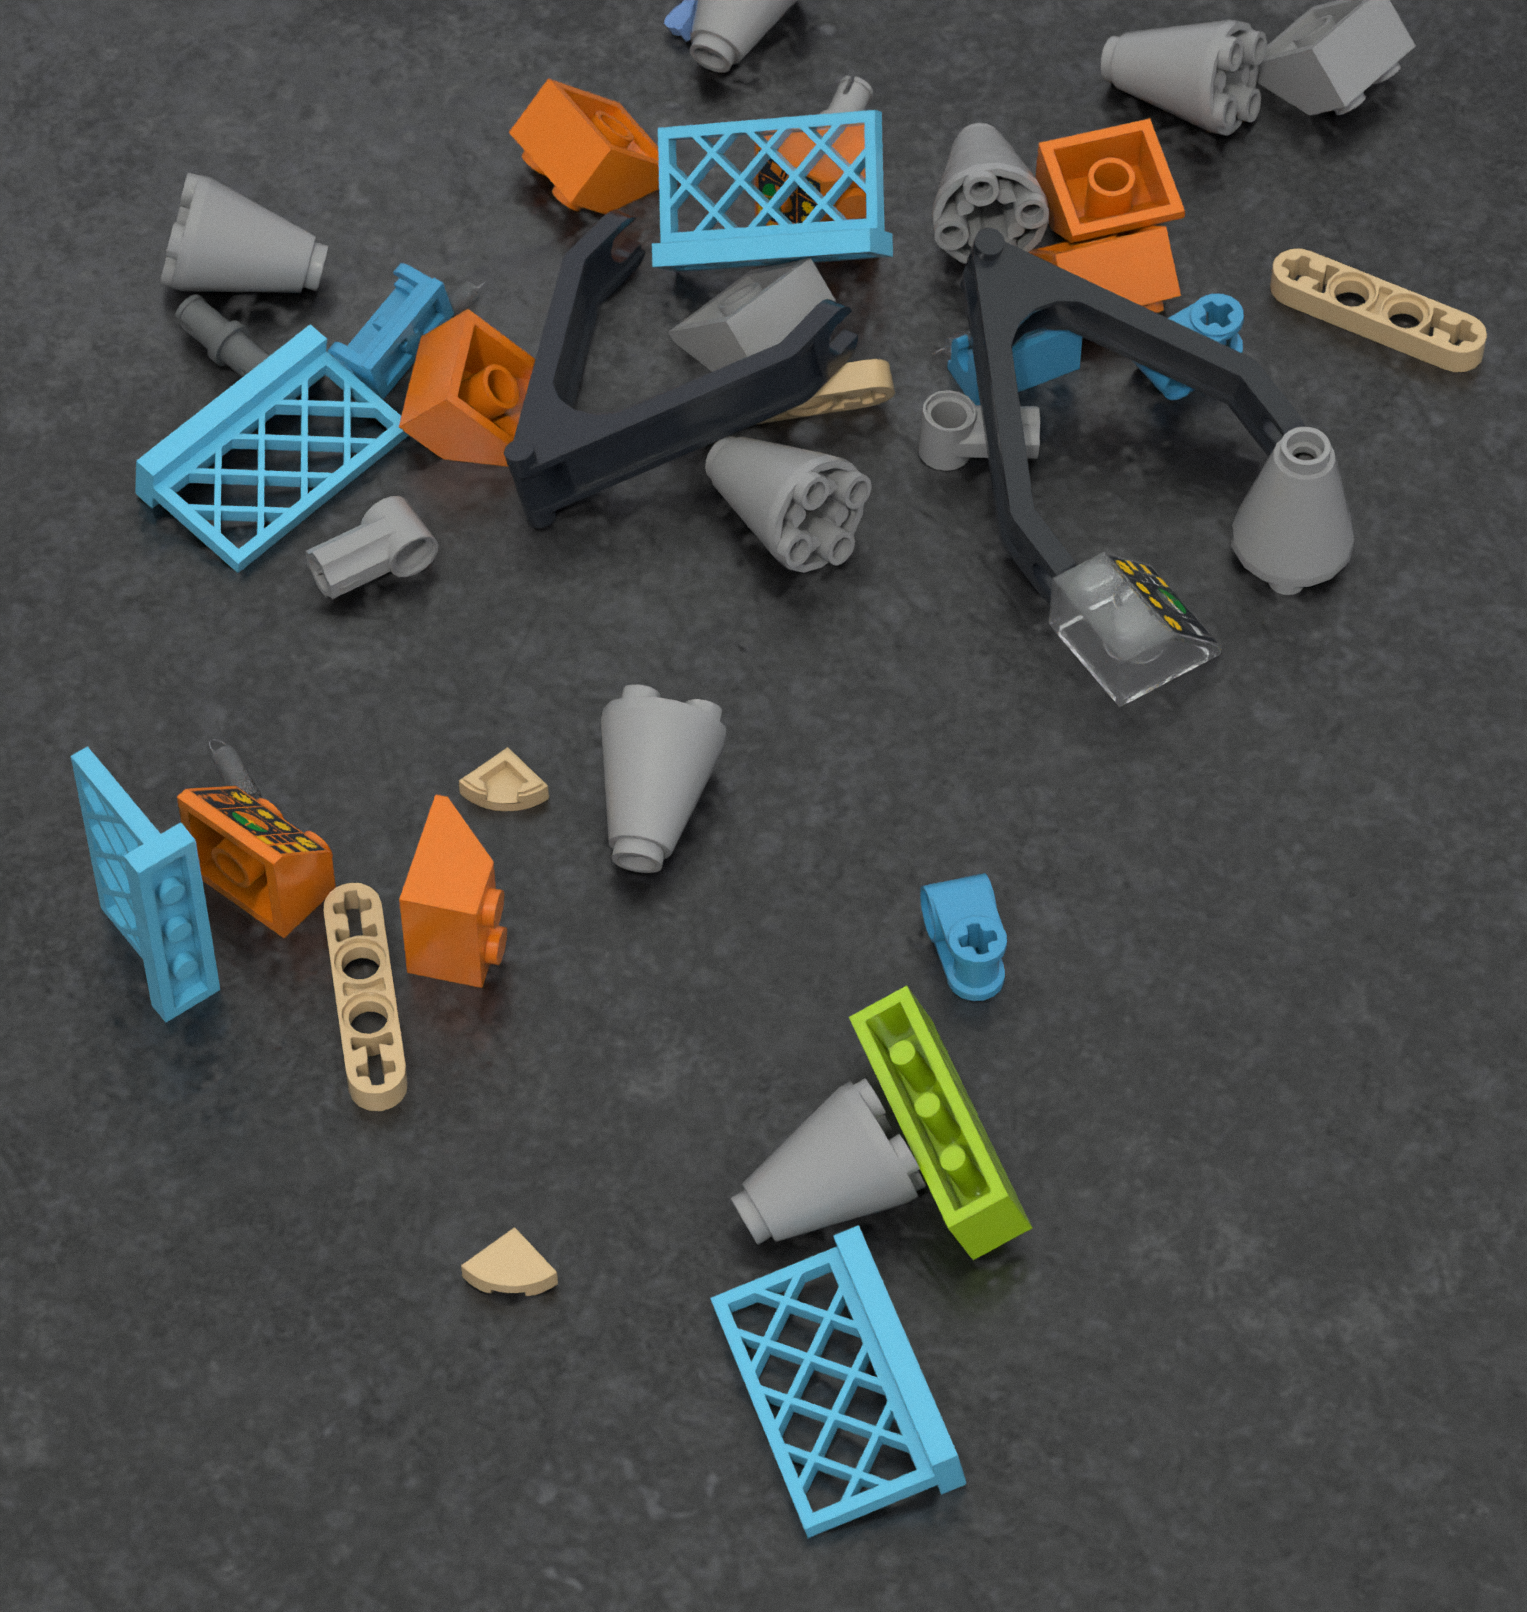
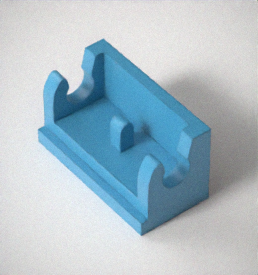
(392, 335)
(1035, 360)

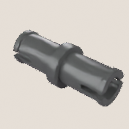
(226, 341)

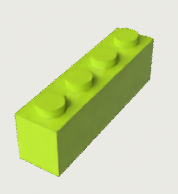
(940, 1123)

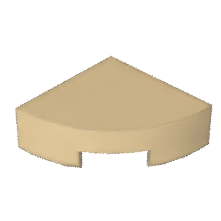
(504, 784)
(510, 1267)

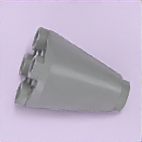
(730, 28)
(1191, 71)
(987, 188)
(237, 245)
(791, 498)
(1295, 516)
(655, 771)
(830, 1170)

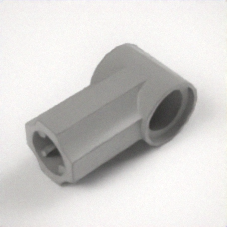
(955, 431)
(386, 541)

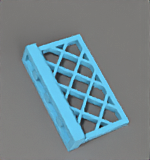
(774, 243)
(228, 425)
(148, 889)
(897, 1378)

